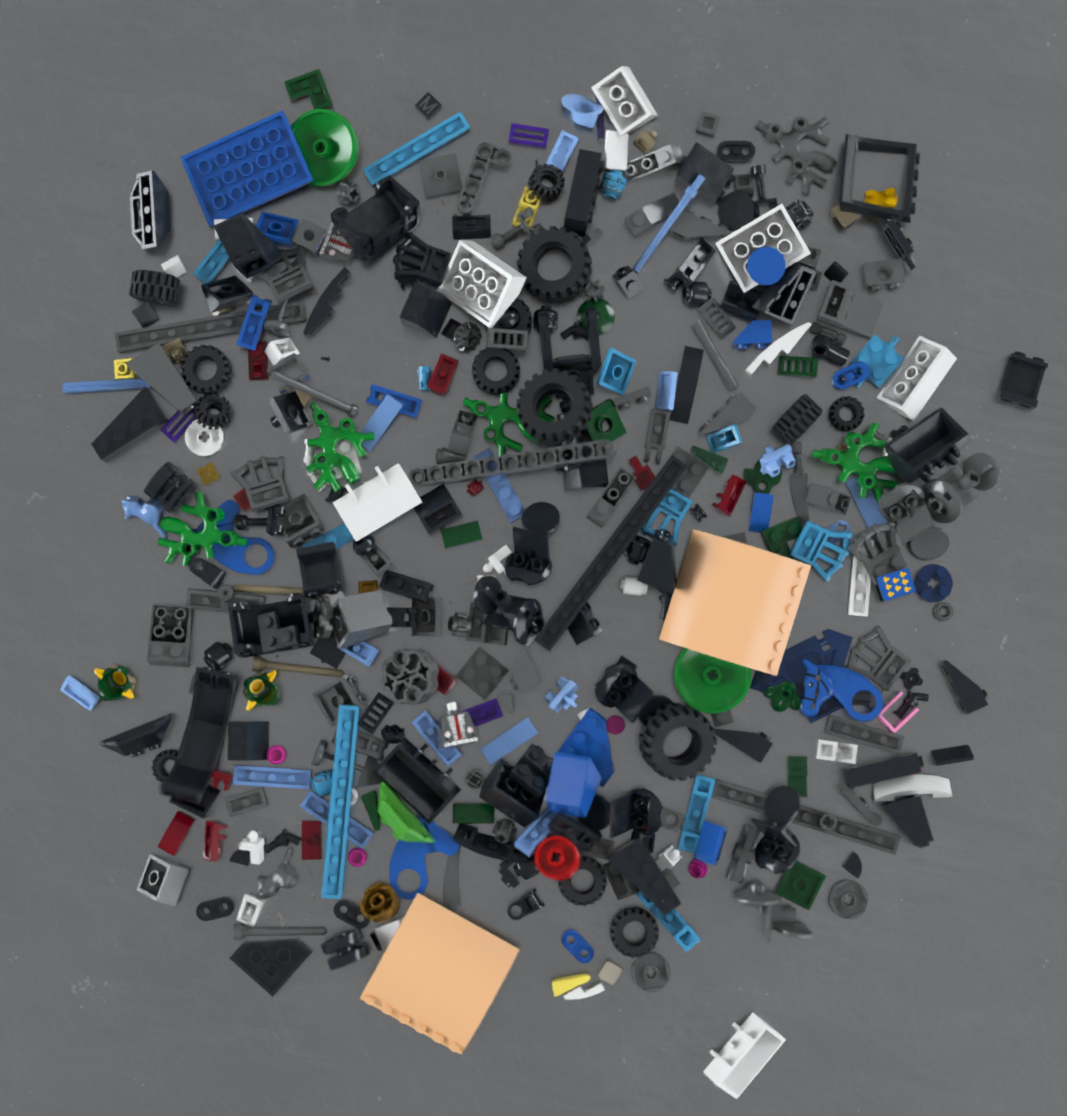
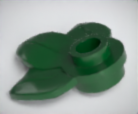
(755, 477)
(783, 696)

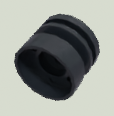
(166, 484)

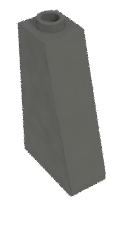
(161, 375)

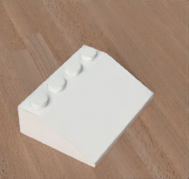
(770, 230)
(480, 282)

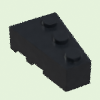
(787, 295)

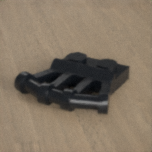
(433, 261)

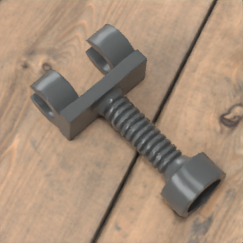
(498, 240)

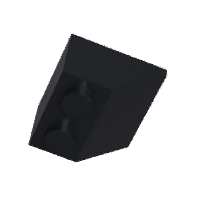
(248, 740)

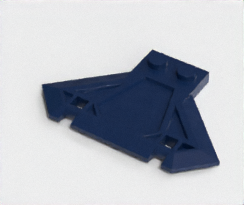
(795, 671)

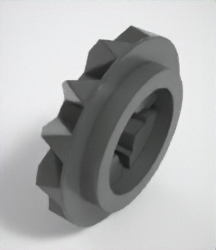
(464, 331)

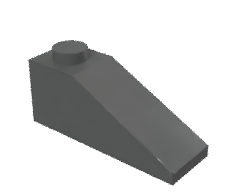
(651, 214)

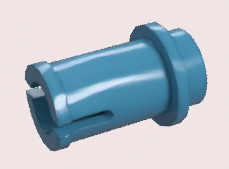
(424, 377)

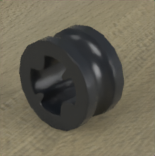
(698, 512)

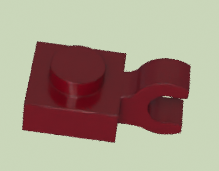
(643, 474)

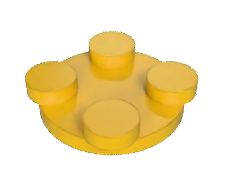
(882, 198)

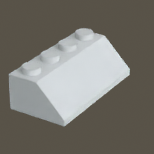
(916, 377)

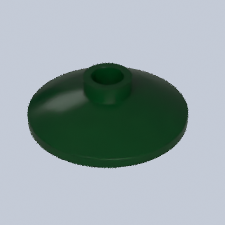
(604, 310)

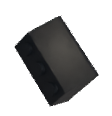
(509, 796)

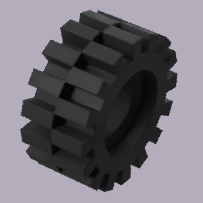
(551, 174)
(854, 405)
(209, 419)
(158, 763)

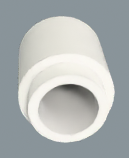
(630, 586)

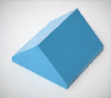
(616, 372)

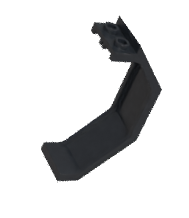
(202, 736)

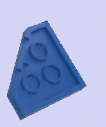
(591, 741)

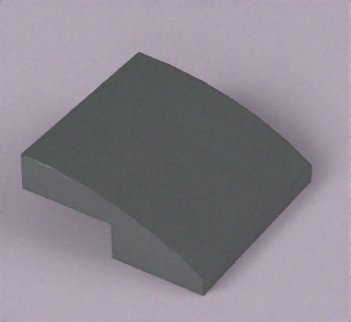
(484, 633)

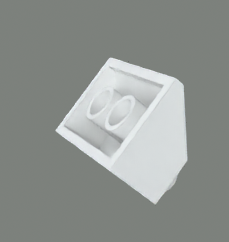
(624, 100)

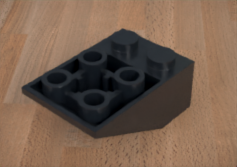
(246, 245)

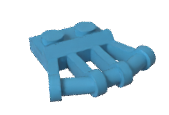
(675, 507)
(811, 542)

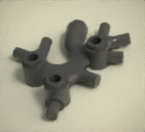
(790, 148)

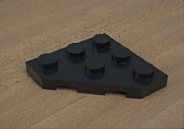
(270, 961)

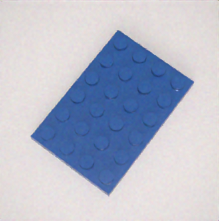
(247, 168)

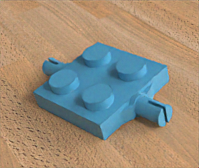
(880, 358)

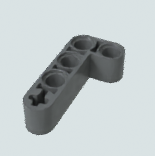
(479, 179)

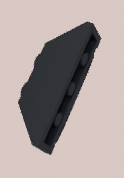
(149, 210)
(141, 737)

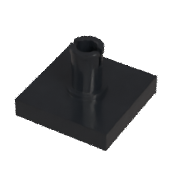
(289, 413)

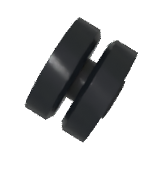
(343, 946)

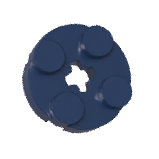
(939, 574)

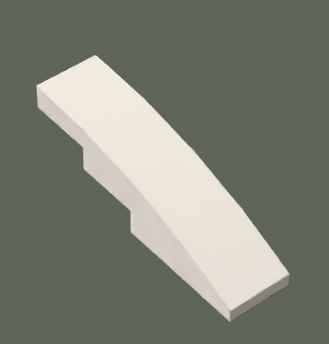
(781, 345)

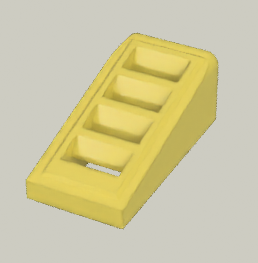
(564, 984)

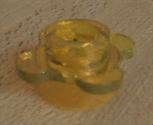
(207, 478)

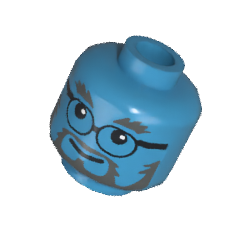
(612, 184)
(322, 782)

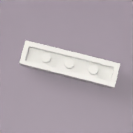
(859, 586)

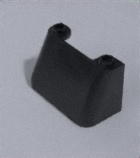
(378, 220)
(246, 627)

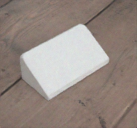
(616, 151)

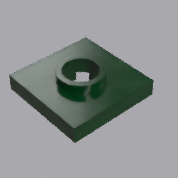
(605, 410)

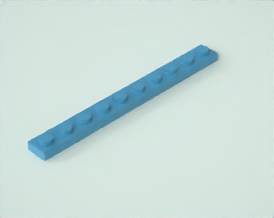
(340, 801)

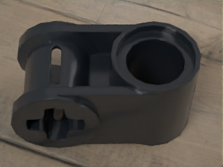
(209, 574)
(525, 904)

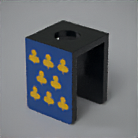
(895, 585)

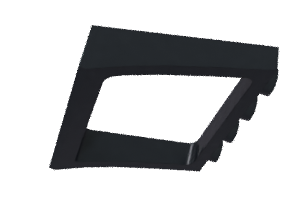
(857, 143)

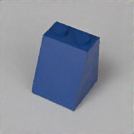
(572, 784)

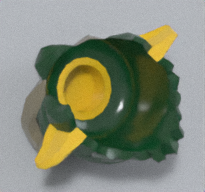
(115, 683)
(261, 689)

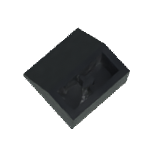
(437, 509)

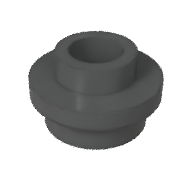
(949, 613)

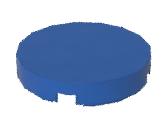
(766, 266)

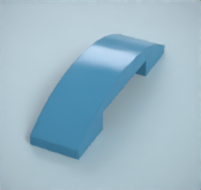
(696, 813)
(673, 923)

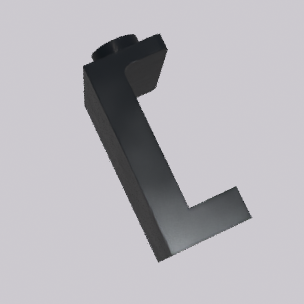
(1021, 380)
(319, 570)

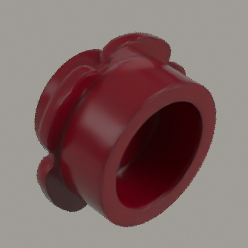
(475, 487)

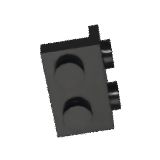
(739, 302)
(584, 625)

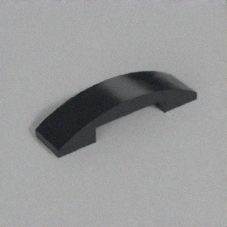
(686, 384)
(487, 845)

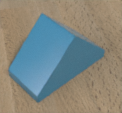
(724, 439)

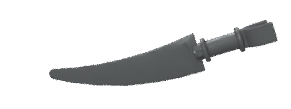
(799, 486)
(451, 893)

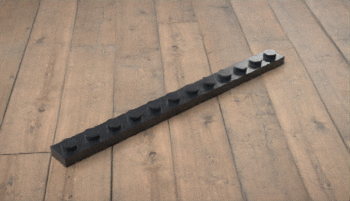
(610, 553)

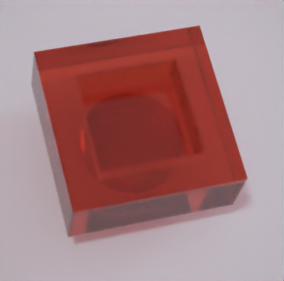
(242, 499)

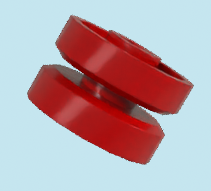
(549, 850)

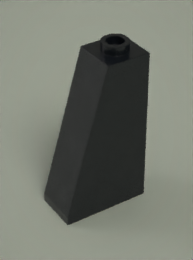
(885, 769)

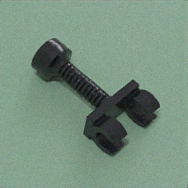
(758, 171)
(242, 521)

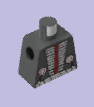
(336, 248)
(456, 728)

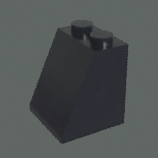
(711, 167)
(425, 310)
(659, 563)
(909, 819)

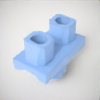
(776, 457)
(565, 697)

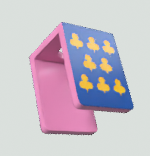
(902, 721)

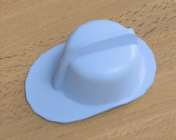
(582, 109)

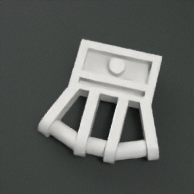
(344, 448)

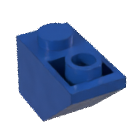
(756, 334)

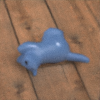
(148, 511)

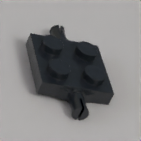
(901, 245)

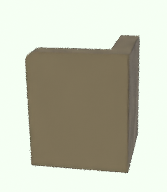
(843, 217)

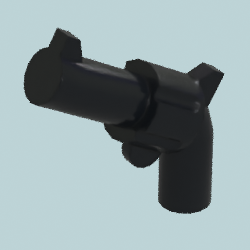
(577, 331)
(665, 601)
(910, 701)
(280, 840)

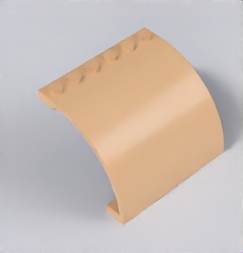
(735, 602)
(439, 974)

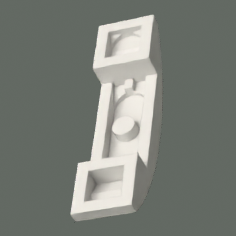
(912, 785)

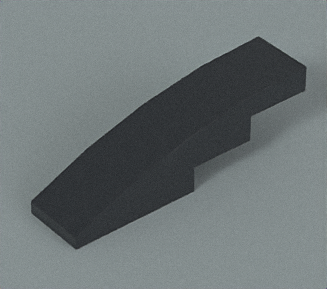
(322, 309)

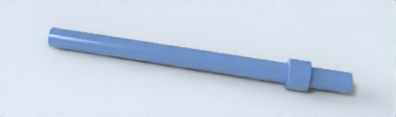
(690, 192)

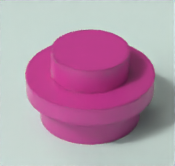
(615, 724)
(276, 754)
(357, 857)
(698, 869)

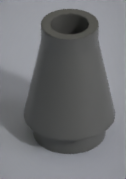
(445, 456)

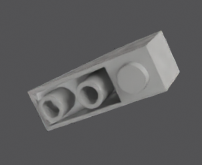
(654, 163)

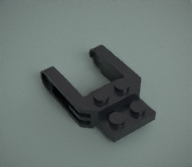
(581, 365)

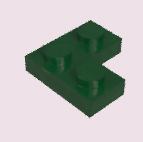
(312, 85)
(779, 534)

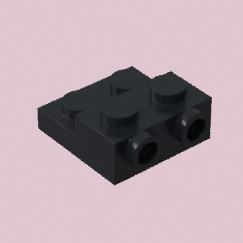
(533, 770)

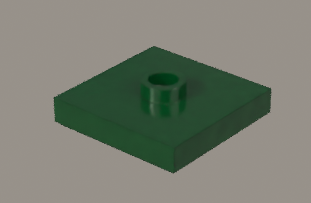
(800, 885)

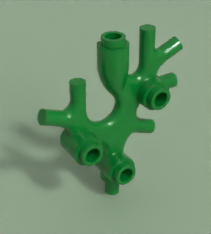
(502, 413)
(327, 441)
(851, 463)
(205, 538)

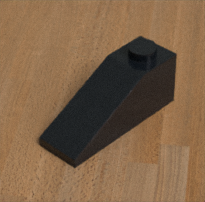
(966, 691)
(748, 742)

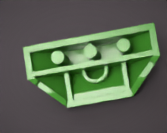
(400, 818)

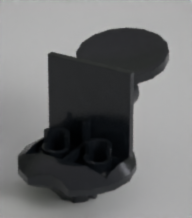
(531, 545)
(508, 611)
(628, 693)
(635, 811)
(779, 846)

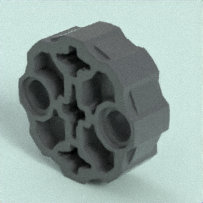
(405, 694)

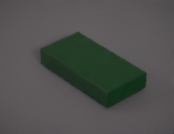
(461, 534)

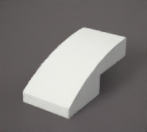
(837, 751)
(579, 993)

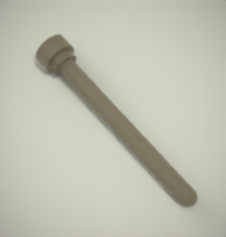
(269, 590)
(261, 664)

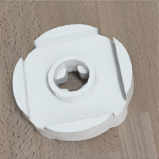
(197, 445)

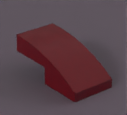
(175, 833)

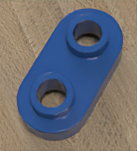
(852, 375)
(577, 946)

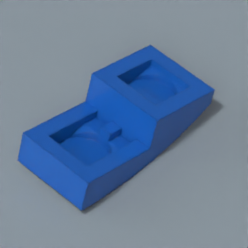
(760, 512)

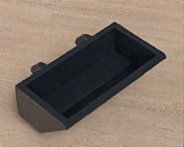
(926, 446)
(586, 474)
(417, 780)

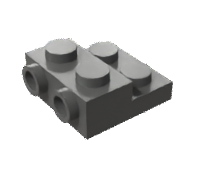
(299, 522)
(342, 692)

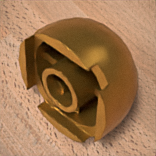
(380, 903)

